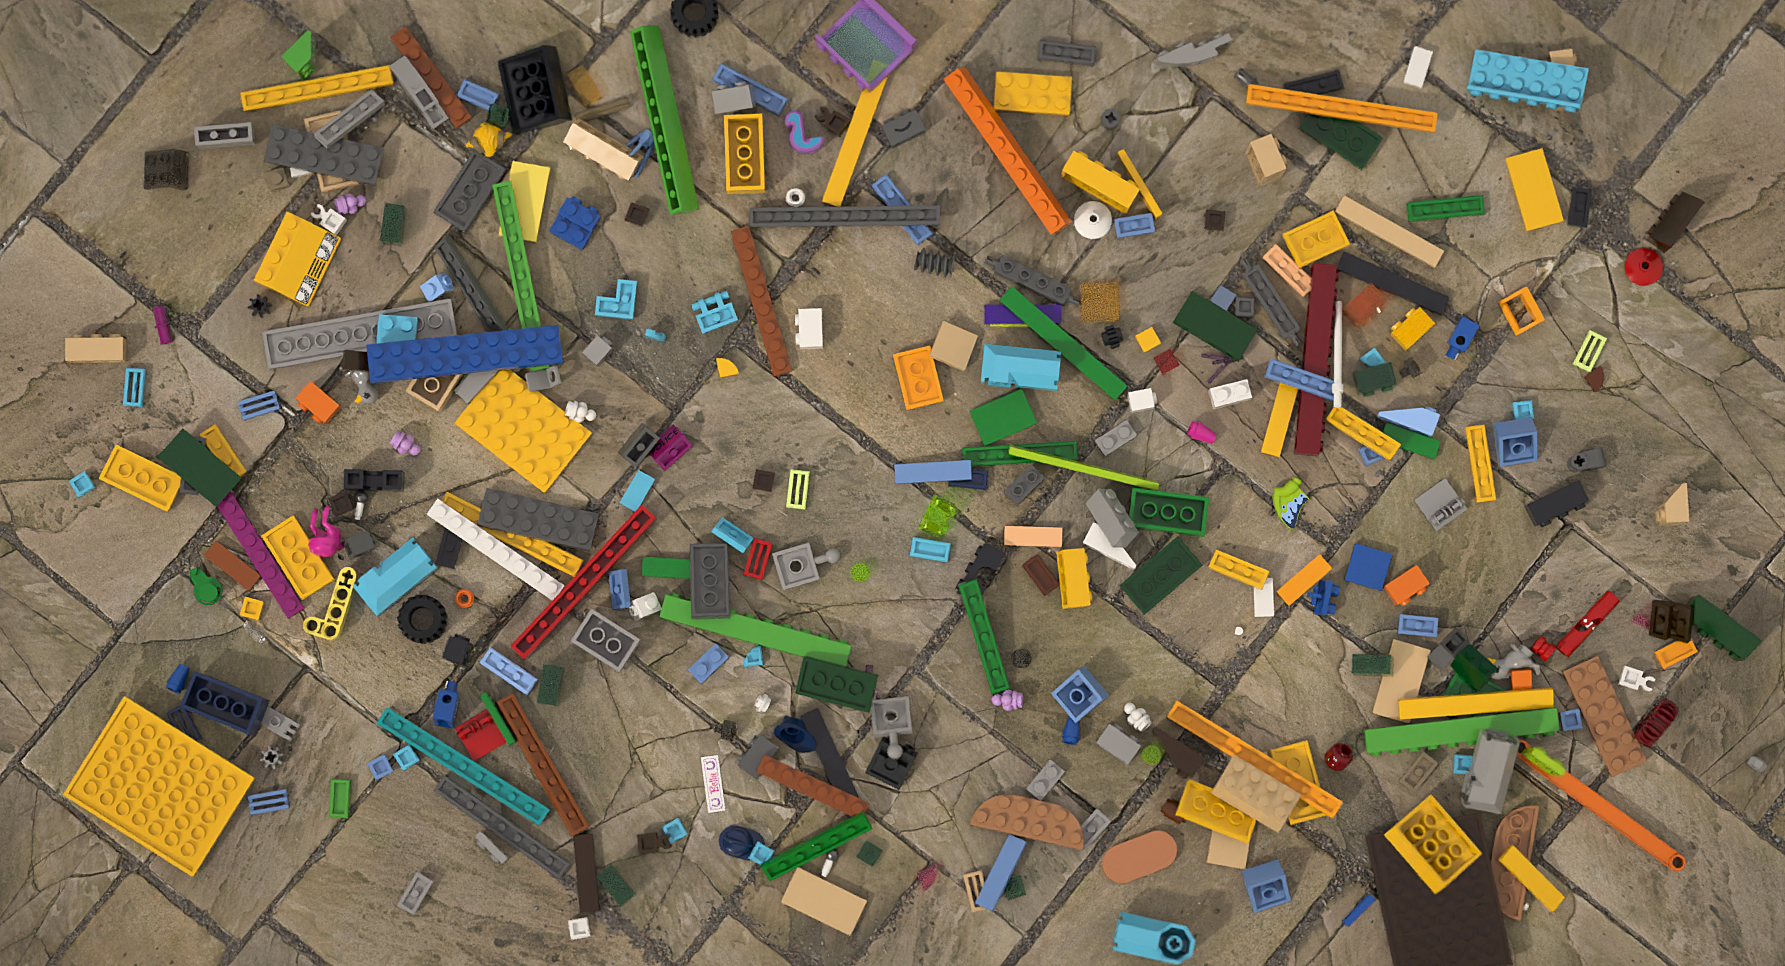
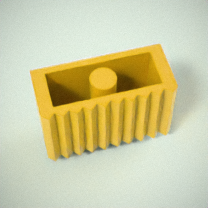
(1412, 328)

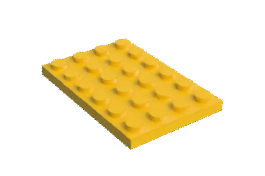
(523, 429)

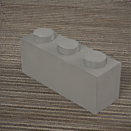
(225, 136)
(1112, 518)

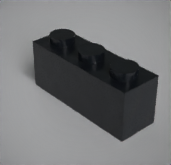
(1557, 504)

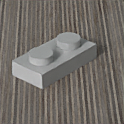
(1115, 438)
(1045, 780)
(1093, 827)
(485, 842)
(415, 893)

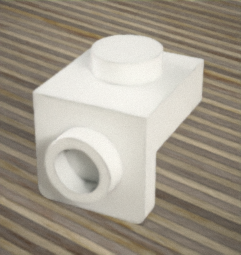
(644, 606)

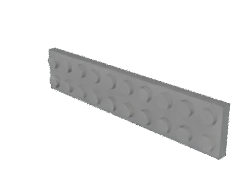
(331, 337)

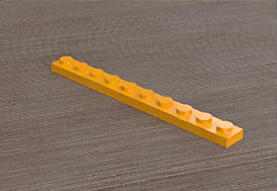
(1341, 108)
(1234, 746)

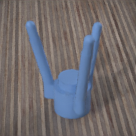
(645, 140)

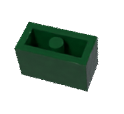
(1473, 667)

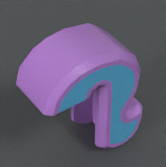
(797, 136)

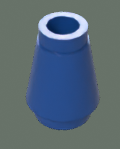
(178, 679)
(1071, 732)

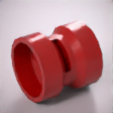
(1542, 648)

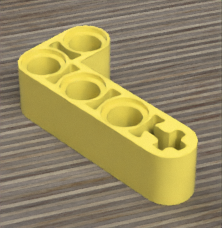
(335, 602)

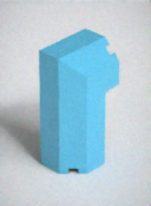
(1020, 367)
(395, 577)
(1153, 939)

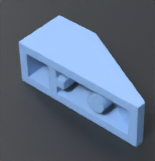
(1417, 420)

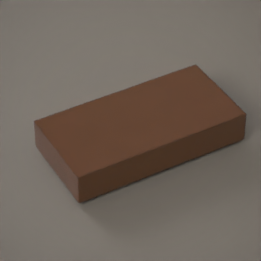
(1040, 575)

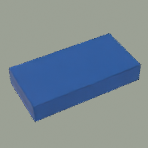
(1358, 910)

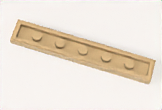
(1389, 231)

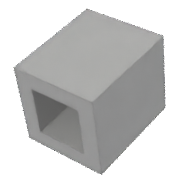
(598, 350)

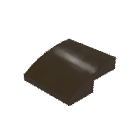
(1671, 620)

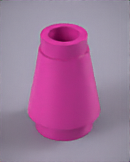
(1201, 432)

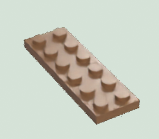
(1604, 716)

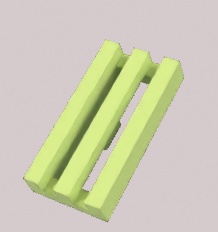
(1582, 365)
(795, 505)

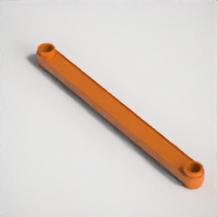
(1610, 814)

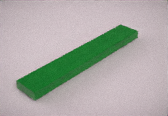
(1000, 456)
(984, 636)
(816, 846)

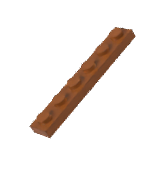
(447, 99)
(811, 786)

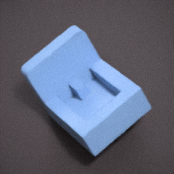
(437, 286)

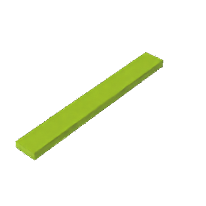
(1083, 467)

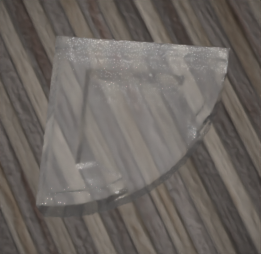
(253, 632)

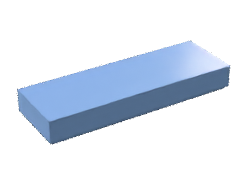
(508, 671)

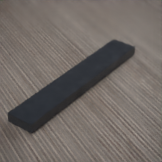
(1392, 283)
(828, 753)

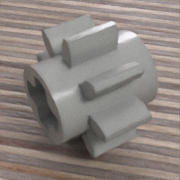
(276, 760)

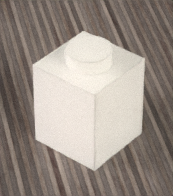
(1141, 400)

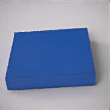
(1368, 567)

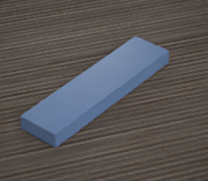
(763, 96)
(893, 197)
(1300, 379)
(933, 472)
(1001, 873)

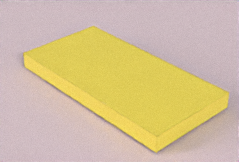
(529, 190)

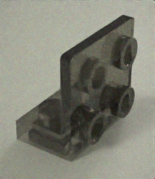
(166, 169)

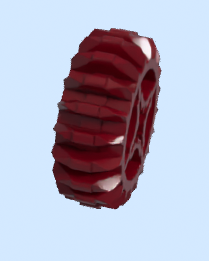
(1656, 722)

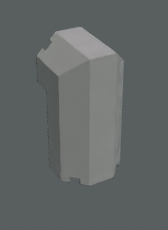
(1490, 771)

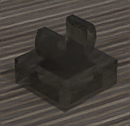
(1411, 368)
(727, 731)

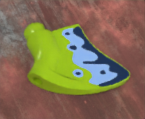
(1289, 501)

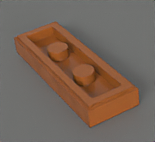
(232, 565)

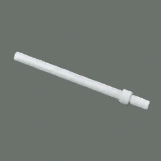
(1337, 387)

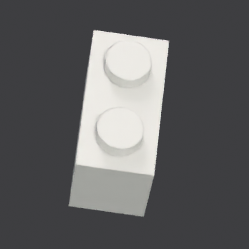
(810, 328)
(1230, 394)

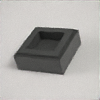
(1244, 306)

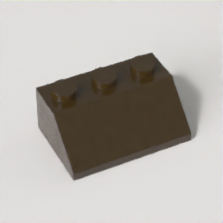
(1674, 221)

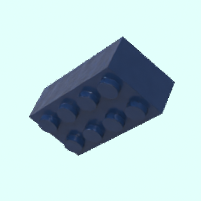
(224, 703)

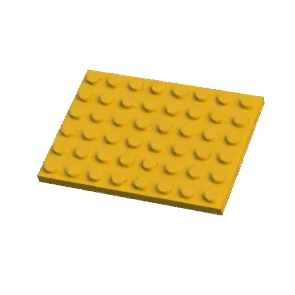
(159, 786)

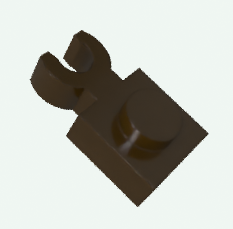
(833, 122)
(650, 842)

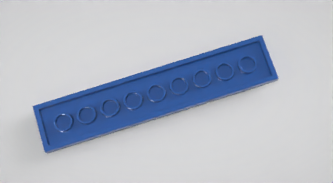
(464, 354)

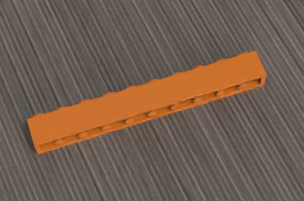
(1008, 150)

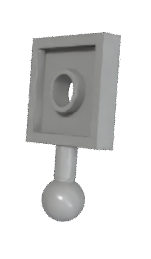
(808, 572)
(899, 726)

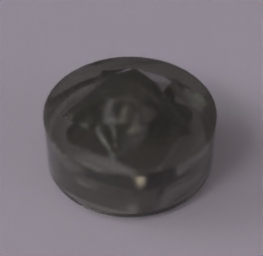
(1021, 658)

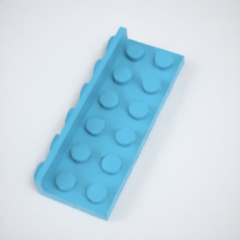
(1528, 80)

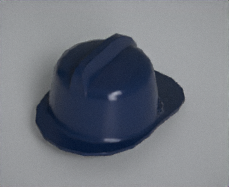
(794, 734)
(739, 841)

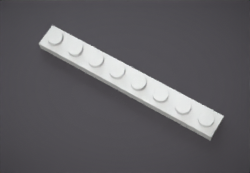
(495, 549)

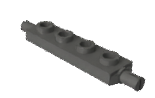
(1032, 280)
(1271, 302)

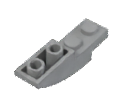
(1186, 55)
(418, 92)

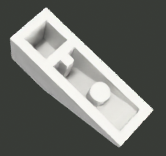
(1098, 542)

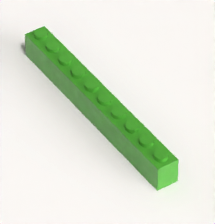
(664, 120)
(760, 632)
(1458, 730)

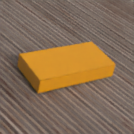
(1674, 653)

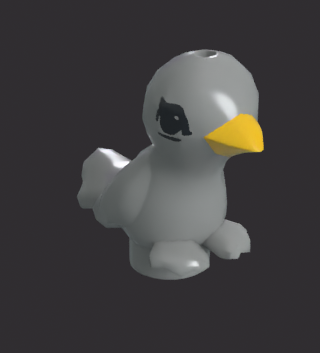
(366, 391)
(1516, 659)

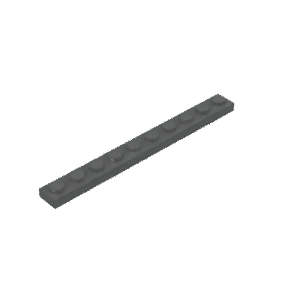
(844, 216)

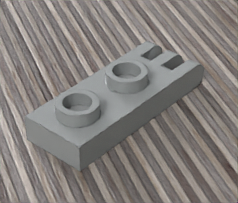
(279, 723)

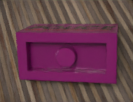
(669, 447)

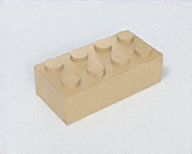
(1256, 793)

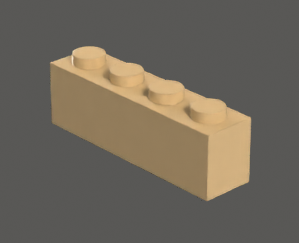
(602, 149)

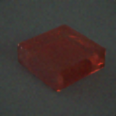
(1166, 361)

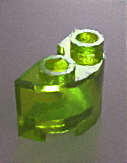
(936, 516)

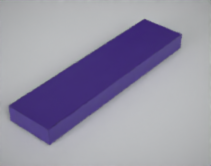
(1003, 316)

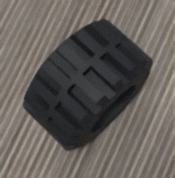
(694, 27)
(439, 619)

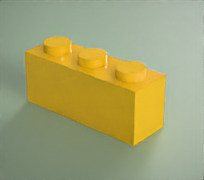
(1074, 578)

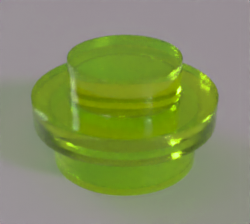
(859, 572)
(1151, 754)

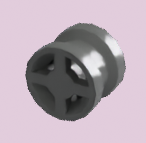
(1110, 122)

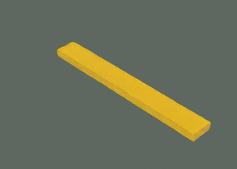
(317, 88)
(852, 145)
(539, 549)
(1475, 703)

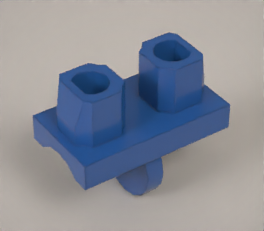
(1321, 597)

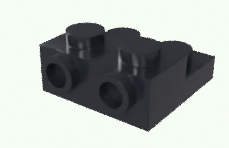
(891, 770)

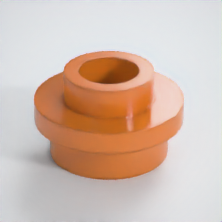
(458, 596)

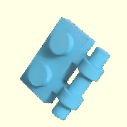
(717, 317)

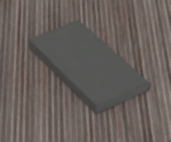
(469, 191)
(709, 581)

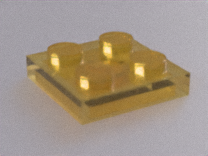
(1099, 302)

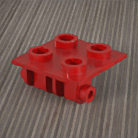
(480, 735)

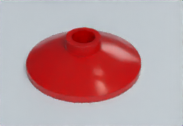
(1634, 269)

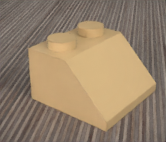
(1674, 508)

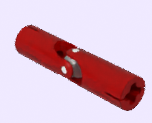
(1593, 617)

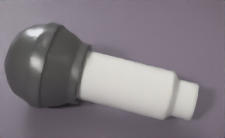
(361, 497)
(831, 856)

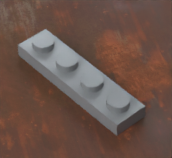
(349, 119)

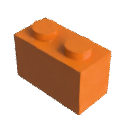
(318, 403)
(1406, 585)

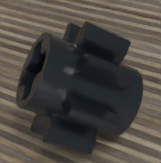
(264, 309)
(1112, 336)

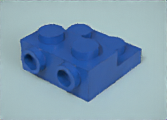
(575, 222)

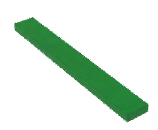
(1063, 342)

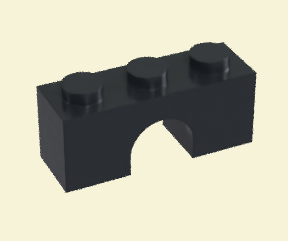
(374, 480)
(988, 558)
(458, 650)

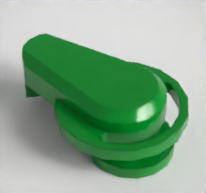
(205, 587)

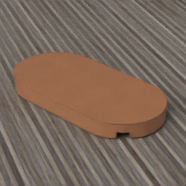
(1139, 856)

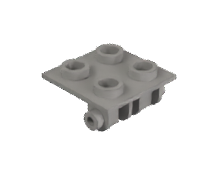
(1440, 504)

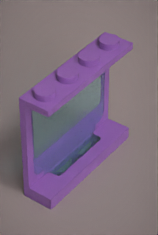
(867, 43)

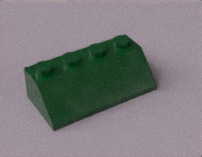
(1722, 629)

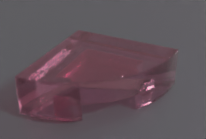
(1641, 621)
(927, 877)

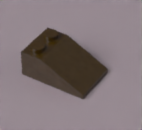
(1180, 756)

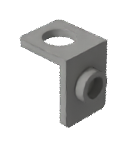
(543, 379)

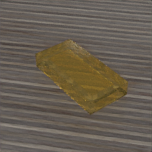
(584, 85)

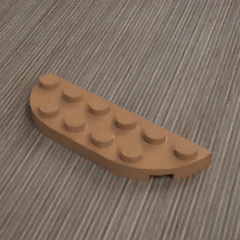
(1030, 820)
(1517, 830)

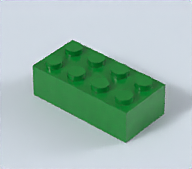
(1168, 512)

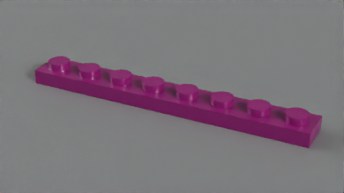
(260, 556)

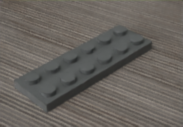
(342, 160)
(538, 519)

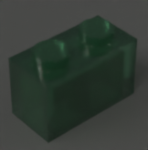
(393, 224)
(1374, 379)
(1372, 665)
(550, 685)
(616, 885)

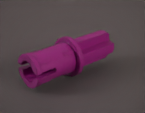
(162, 325)

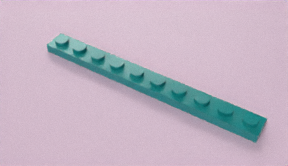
(463, 766)

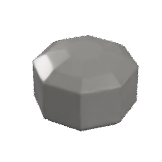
(1756, 763)

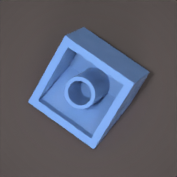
(1516, 441)
(1080, 694)
(1266, 885)

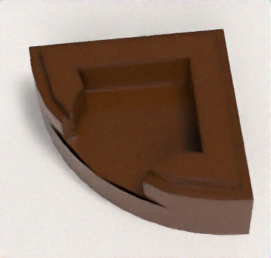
(1595, 378)

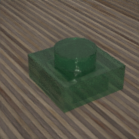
(497, 115)
(869, 853)
(1015, 888)

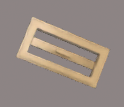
(972, 875)

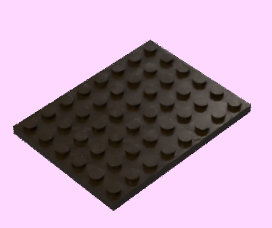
(1445, 928)

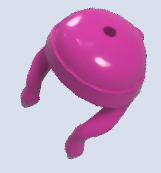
(327, 542)

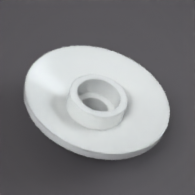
(1090, 229)

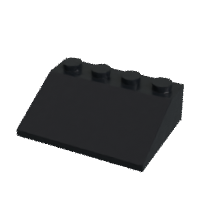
(534, 89)

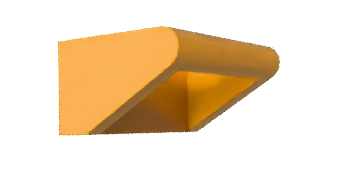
(1529, 304)

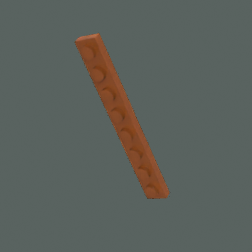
(761, 301)
(542, 764)

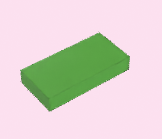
(339, 798)

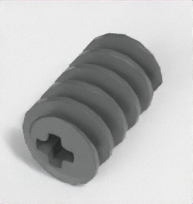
(934, 262)

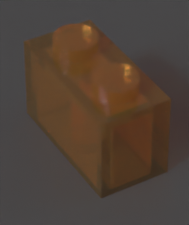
(1364, 305)

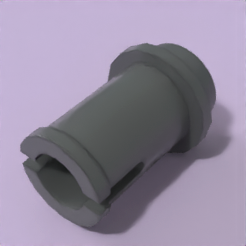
(1246, 79)

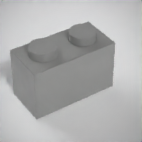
(733, 98)
(1118, 743)

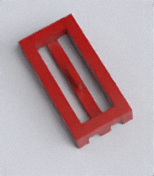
(753, 574)

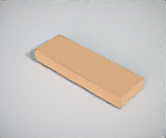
(1288, 270)
(1032, 536)

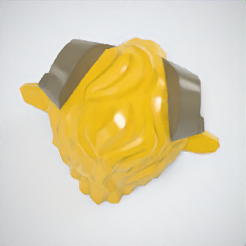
(488, 139)

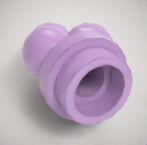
(348, 203)
(405, 443)
(1009, 700)

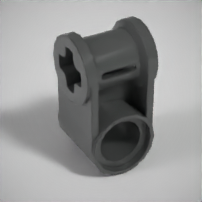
(1590, 460)

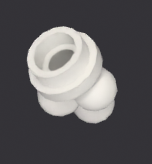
(579, 411)
(1138, 717)

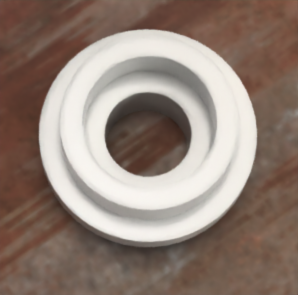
(795, 191)
(762, 703)

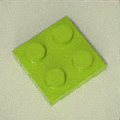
(1539, 757)

